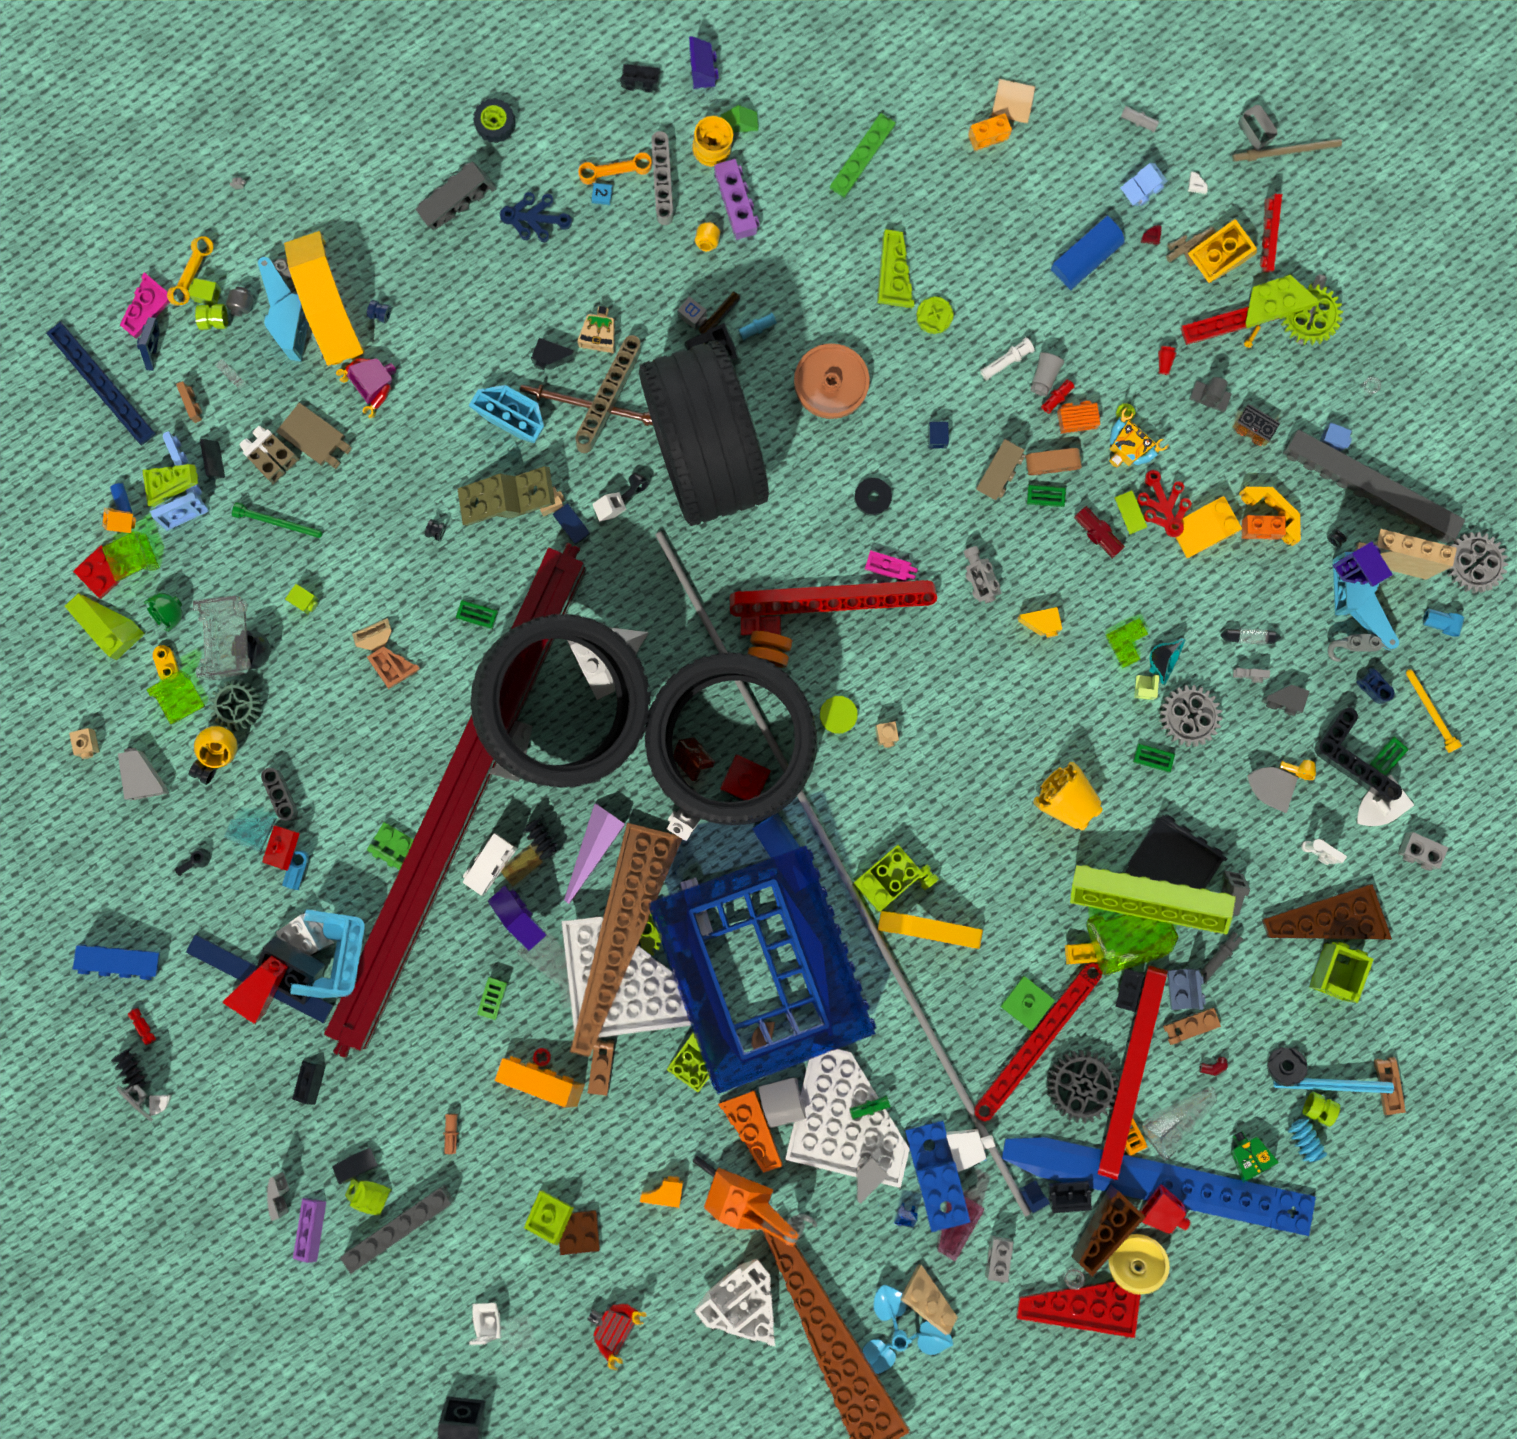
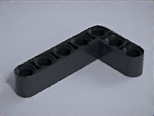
(1352, 760)

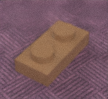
(187, 394)

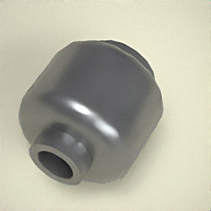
(239, 301)

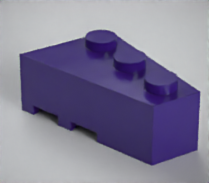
(1363, 566)
(516, 917)

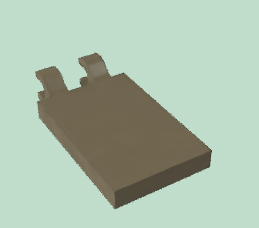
(313, 436)

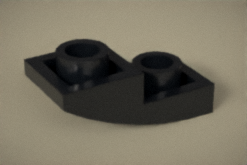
(354, 1165)

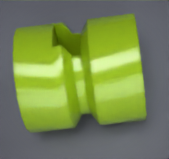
(215, 316)
(1318, 1108)

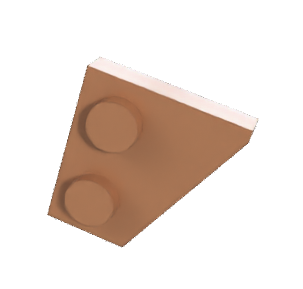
(391, 667)

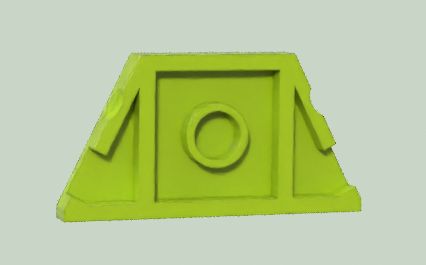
(1278, 300)

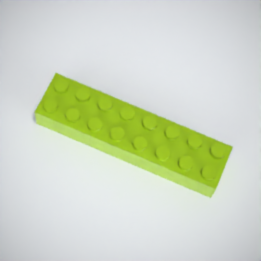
(1152, 899)

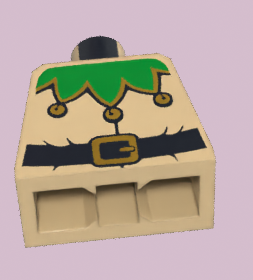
(598, 332)

